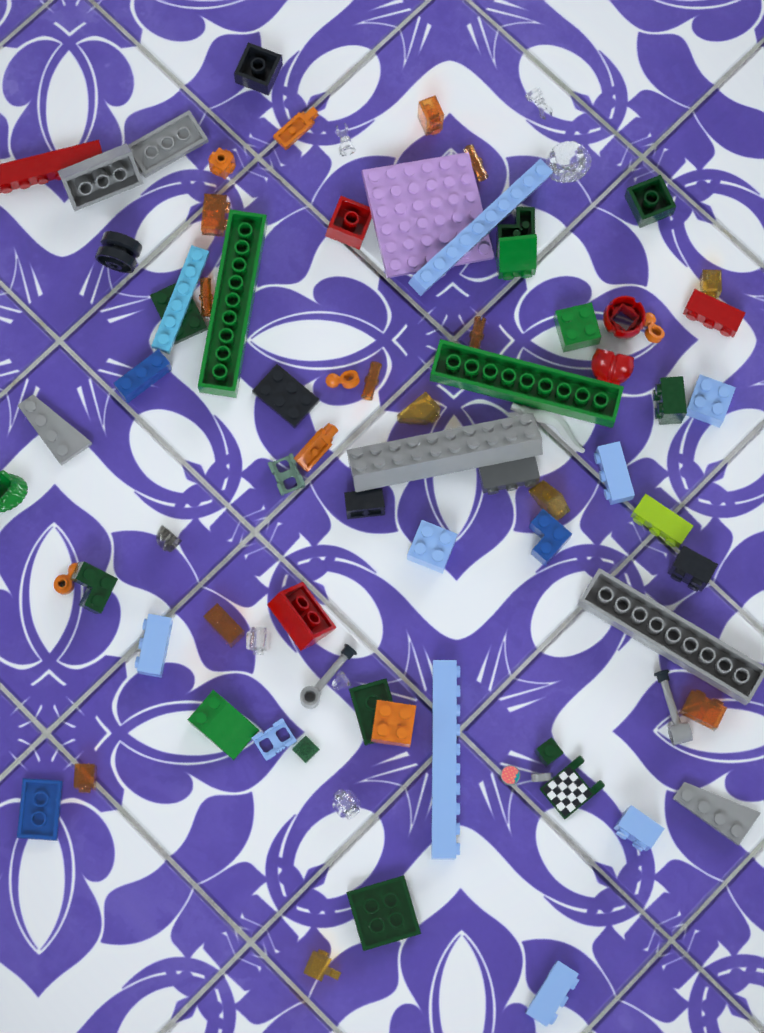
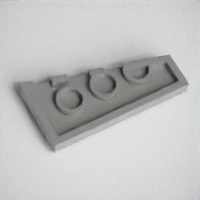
(56, 433)
(720, 813)

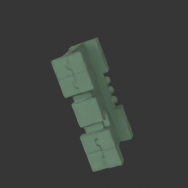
(292, 472)

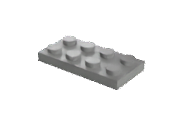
(167, 143)

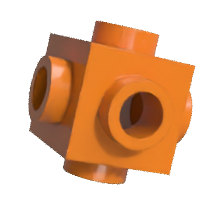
(222, 163)

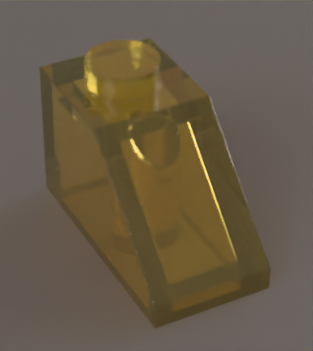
(420, 411)
(549, 499)

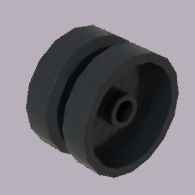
(118, 252)

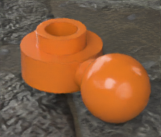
(653, 332)
(348, 379)
(69, 584)

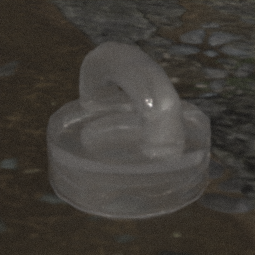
(341, 677)

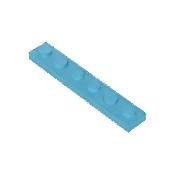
(180, 299)

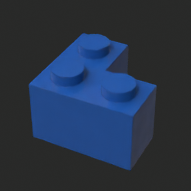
(552, 536)

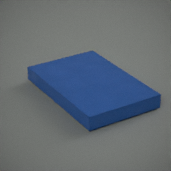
(39, 809)

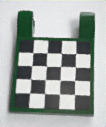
(568, 790)

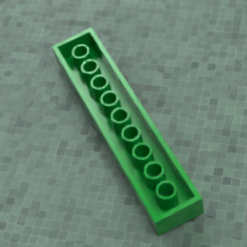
(232, 304)
(526, 383)

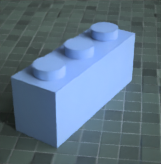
(614, 473)
(154, 645)
(552, 994)

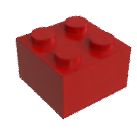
(349, 222)

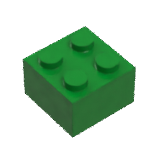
(577, 327)

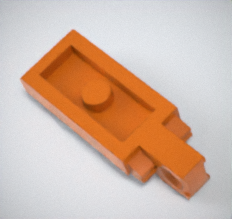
(295, 128)
(316, 447)

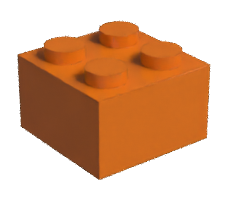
(393, 723)

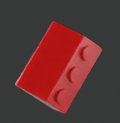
(301, 615)

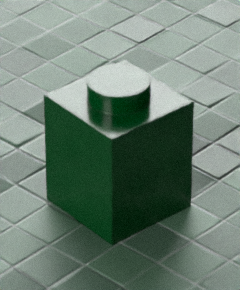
(548, 752)

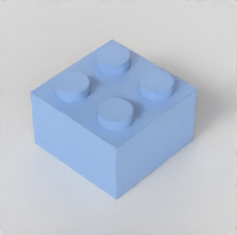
(710, 400)
(432, 546)
(638, 829)

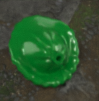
(12, 491)

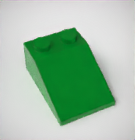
(516, 257)
(223, 725)

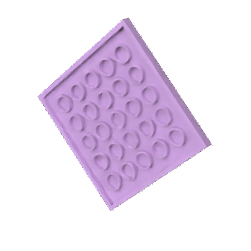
(421, 209)

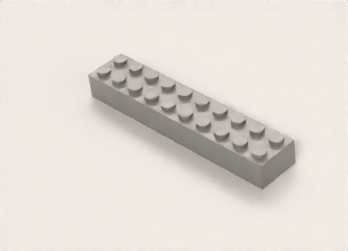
(444, 452)
(672, 637)

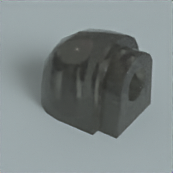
(167, 539)

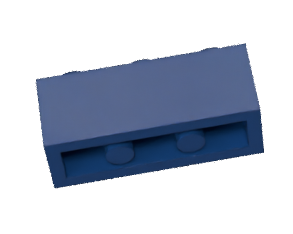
(142, 376)

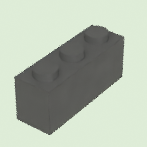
(509, 475)

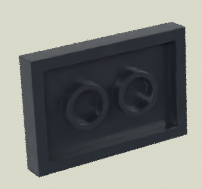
(285, 396)

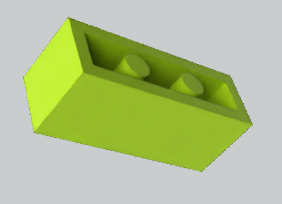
(661, 521)

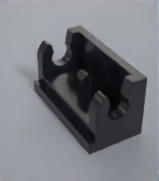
(364, 503)

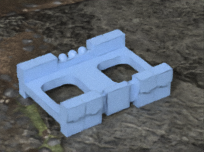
(271, 735)

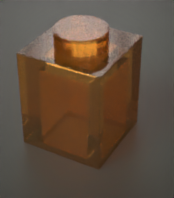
(85, 777)

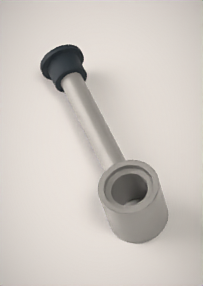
(346, 653)
(678, 732)

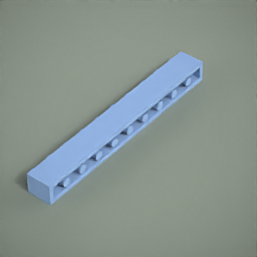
(480, 227)
(444, 759)

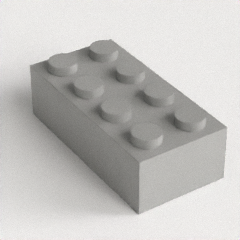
(100, 177)

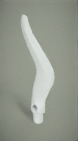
(552, 419)

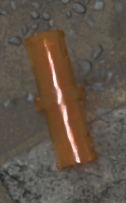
(476, 162)
(205, 296)
(476, 334)
(371, 381)

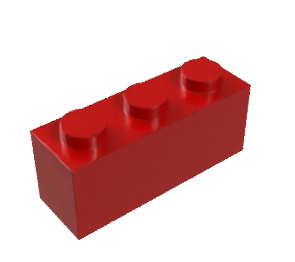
(713, 313)

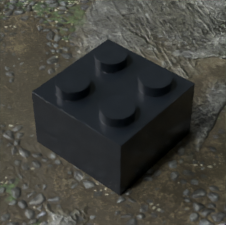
(258, 69)
(692, 569)

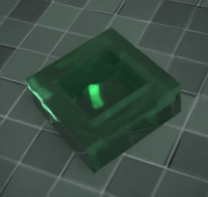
(305, 749)

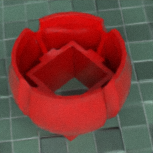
(631, 309)
(611, 367)

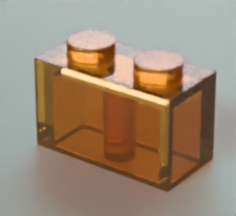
(430, 115)
(214, 214)
(224, 625)
(703, 710)

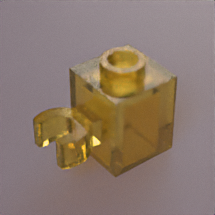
(711, 282)
(319, 966)

